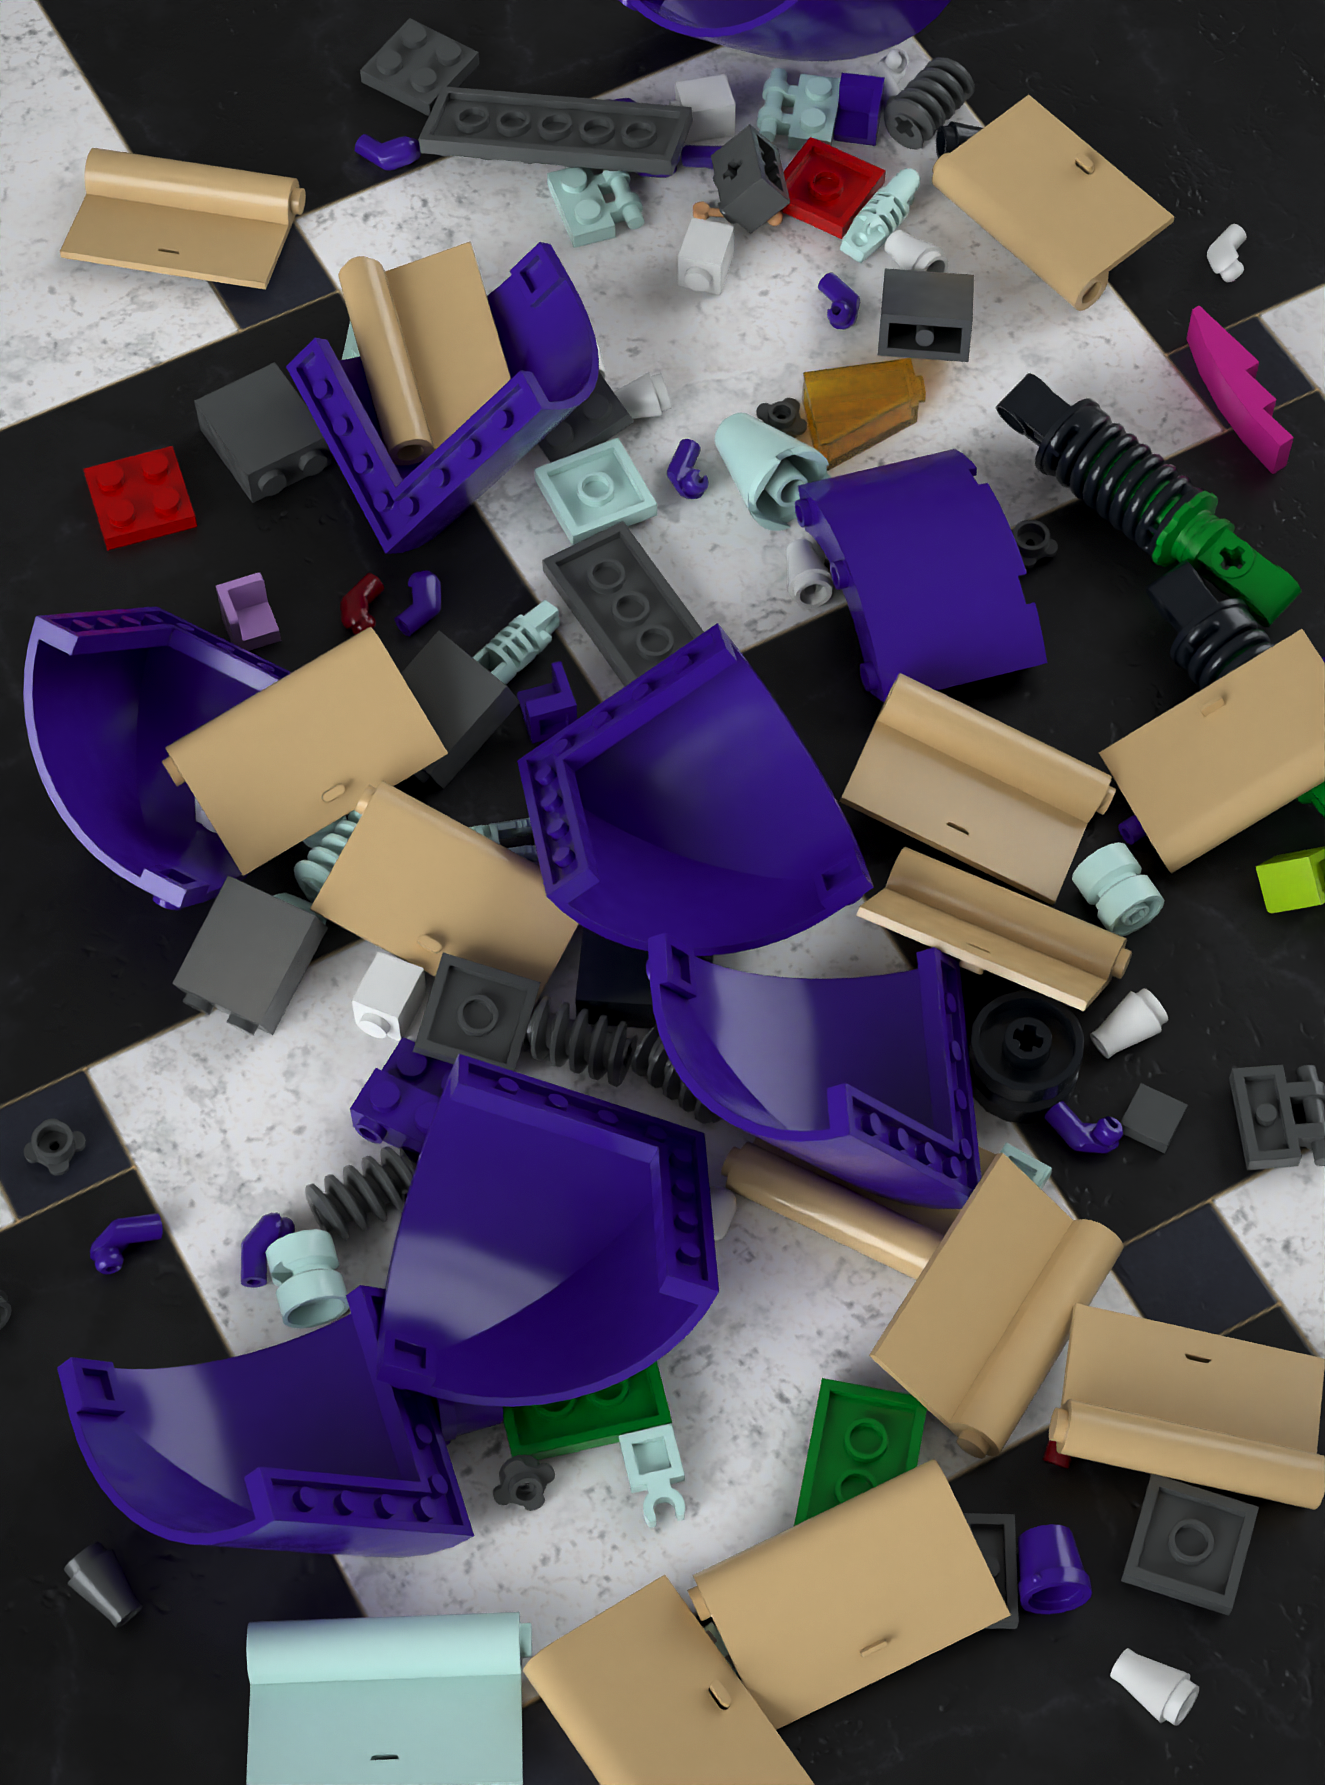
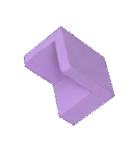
(247, 612)

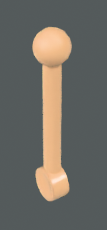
(702, 211)

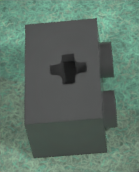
(749, 179)

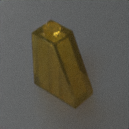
(859, 406)

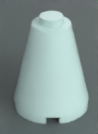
(767, 467)

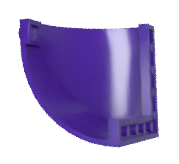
(795, 27)
(551, 372)
(99, 712)
(690, 812)
(832, 1070)
(543, 1244)
(274, 1447)

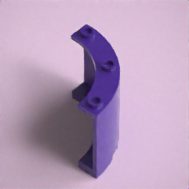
(925, 571)

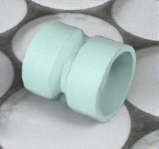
(1114, 884)
(308, 1285)

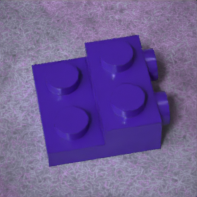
(401, 1099)

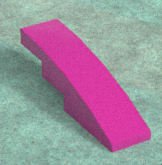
(1230, 378)

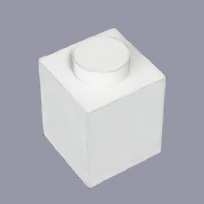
(711, 106)
(705, 256)
(389, 997)

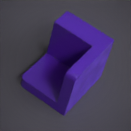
(859, 109)
(549, 706)

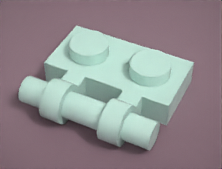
(814, 109)
(583, 207)

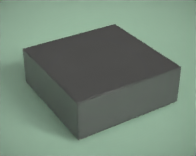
(1153, 1118)

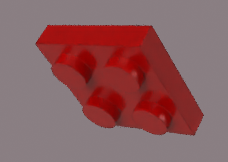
(829, 186)
(140, 497)

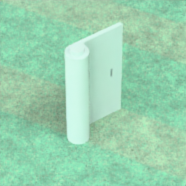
(399, 1687)

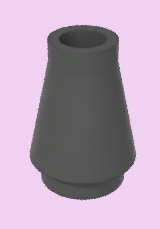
(102, 1582)

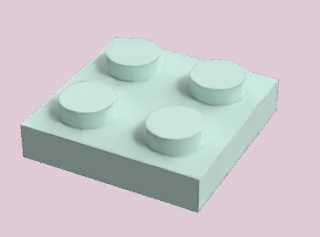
(595, 490)

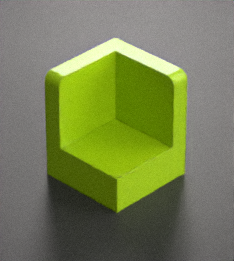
(1293, 880)

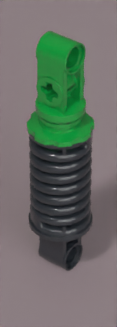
(1143, 496)
(1211, 635)

